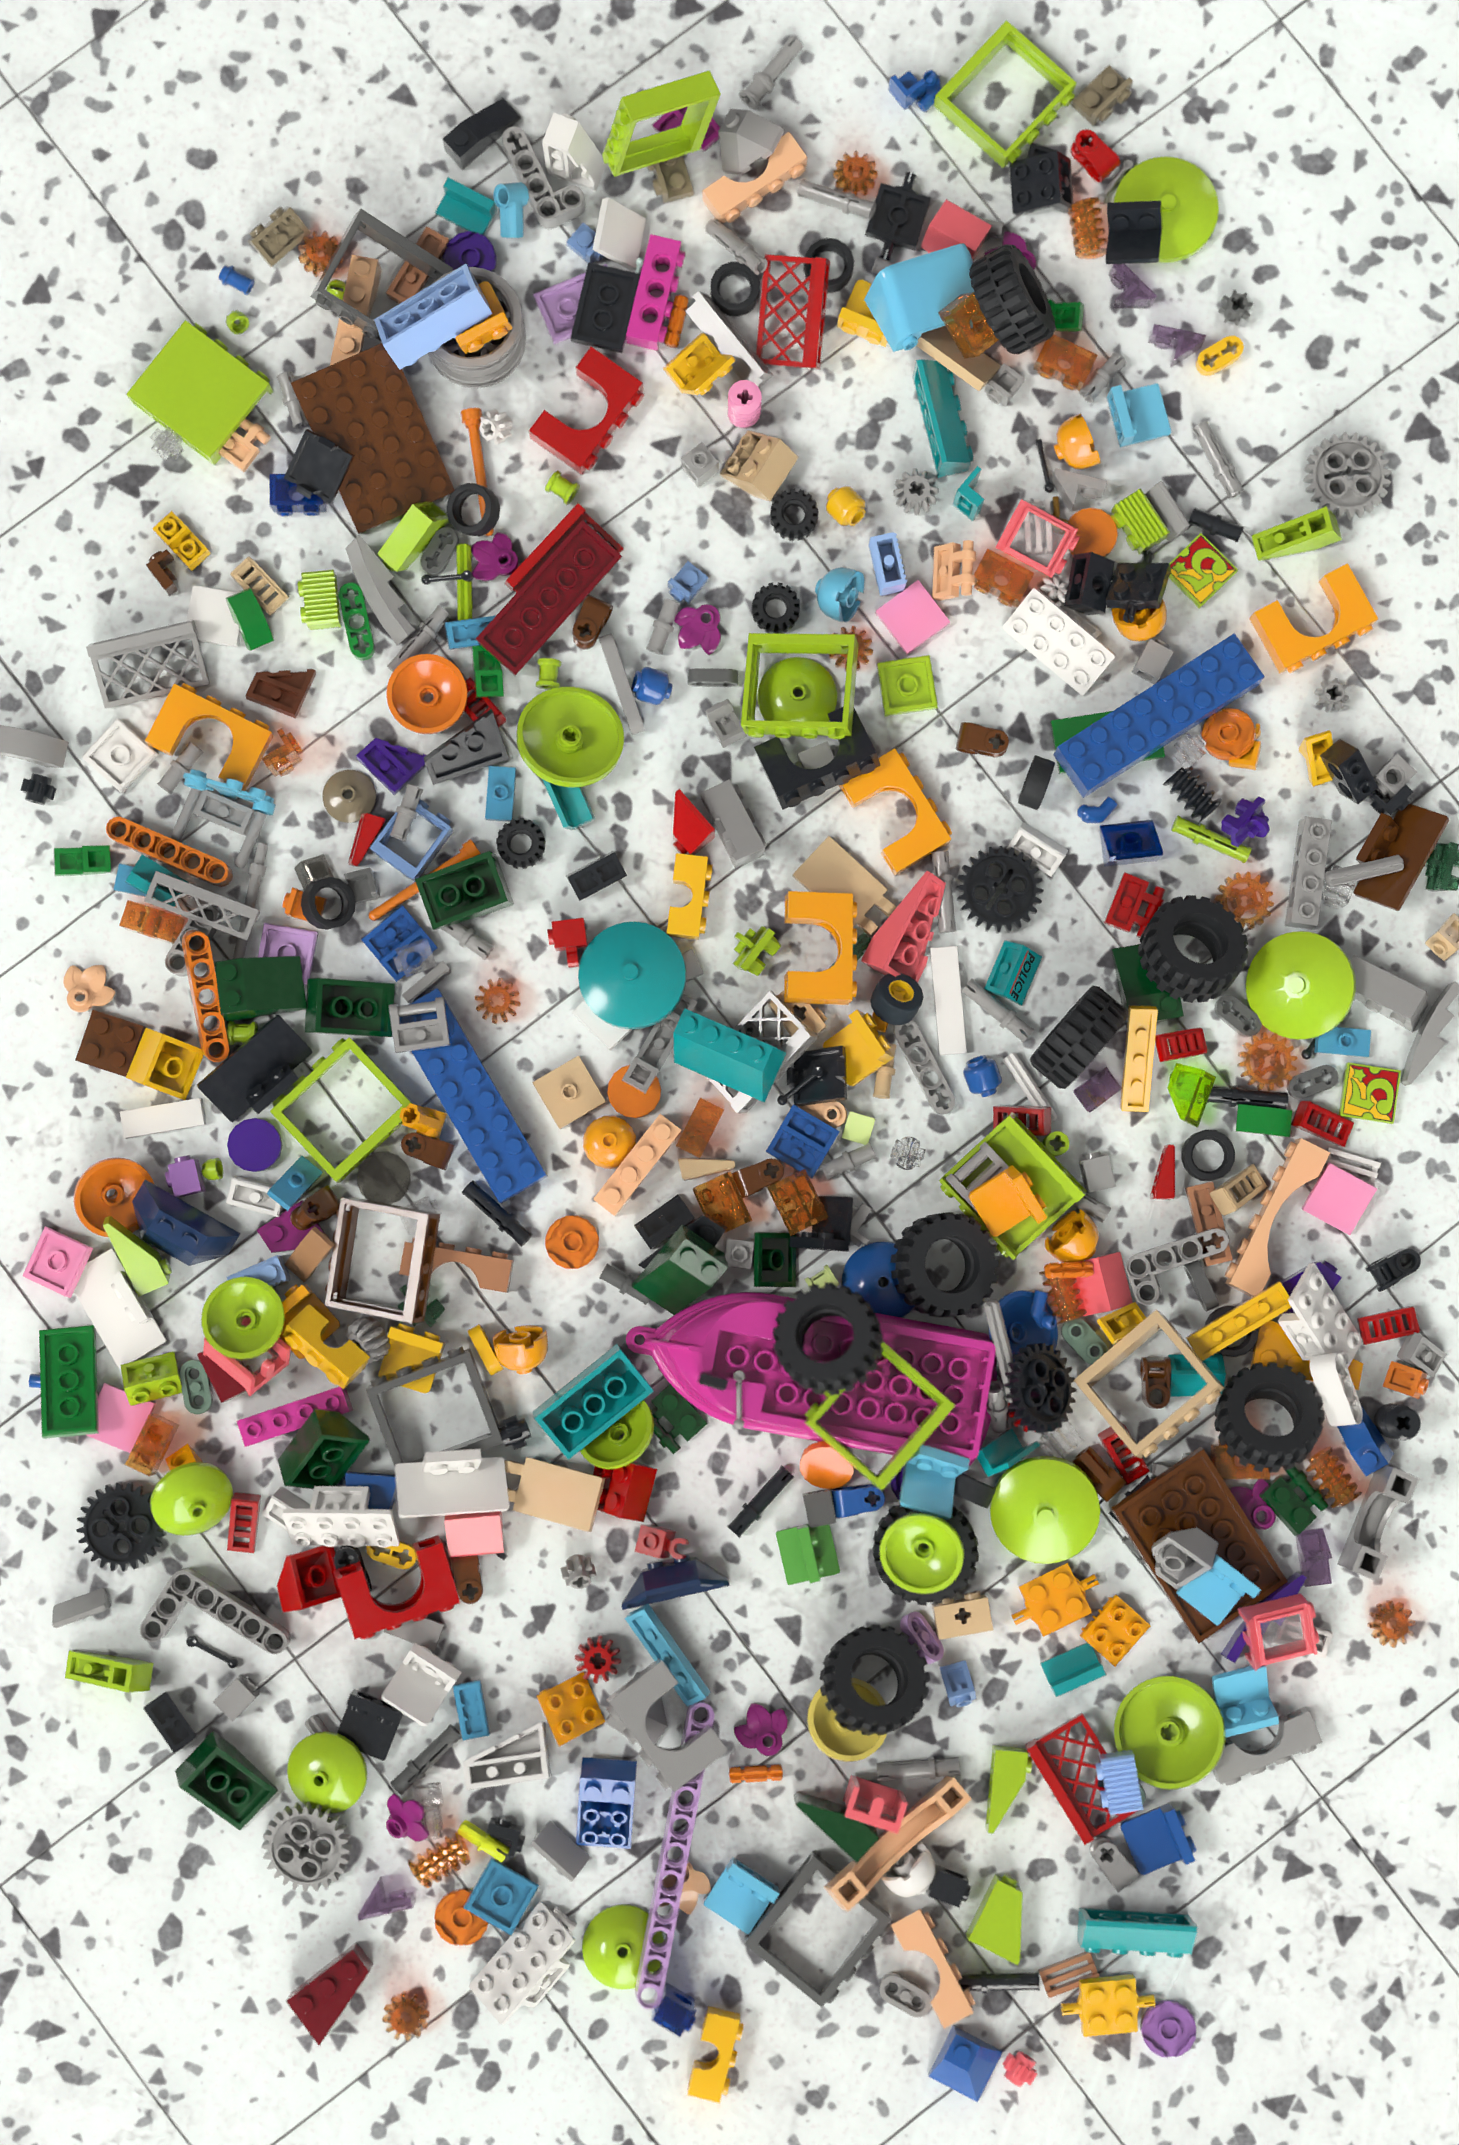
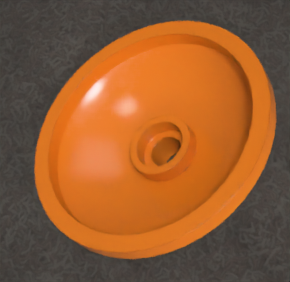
(424, 676)
(91, 1191)

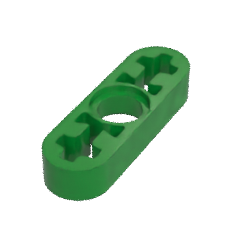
(359, 601)

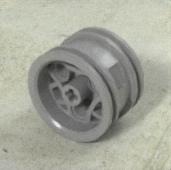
(493, 361)

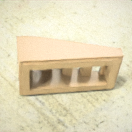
(241, 570)
(696, 1168)
(1226, 1199)

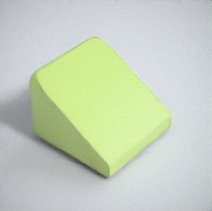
(858, 1128)

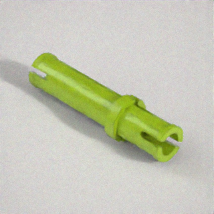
(1182, 827)

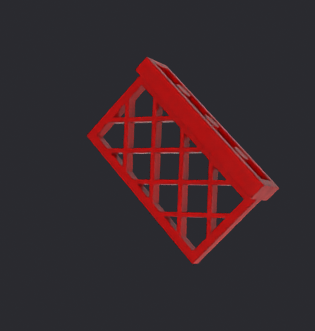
(815, 311)
(551, 543)
(1059, 1785)

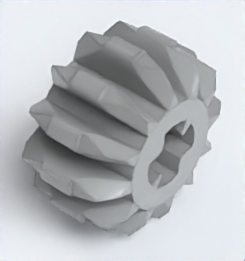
(917, 483)
(369, 1337)

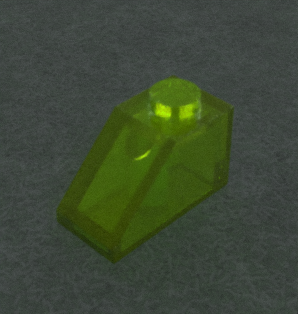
(1190, 1092)

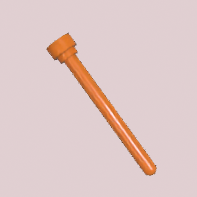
(472, 422)
(467, 851)

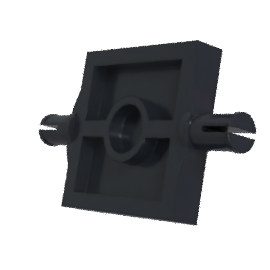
(898, 216)
(1138, 586)

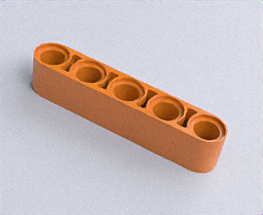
(159, 843)
(199, 983)

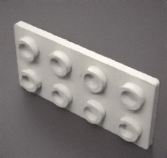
(1060, 640)
(117, 1310)
(1319, 1320)
(451, 1484)
(341, 1519)
(524, 1965)

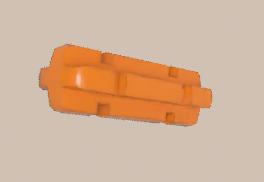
(676, 321)
(1068, 1270)
(755, 1773)

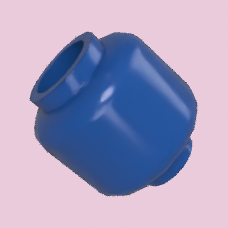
(651, 685)
(982, 1076)

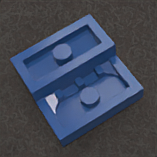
(394, 932)
(802, 1141)

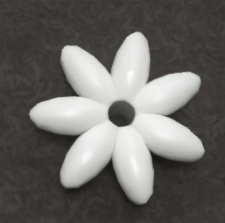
(1054, 588)

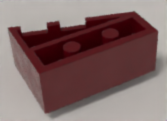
(328, 1991)

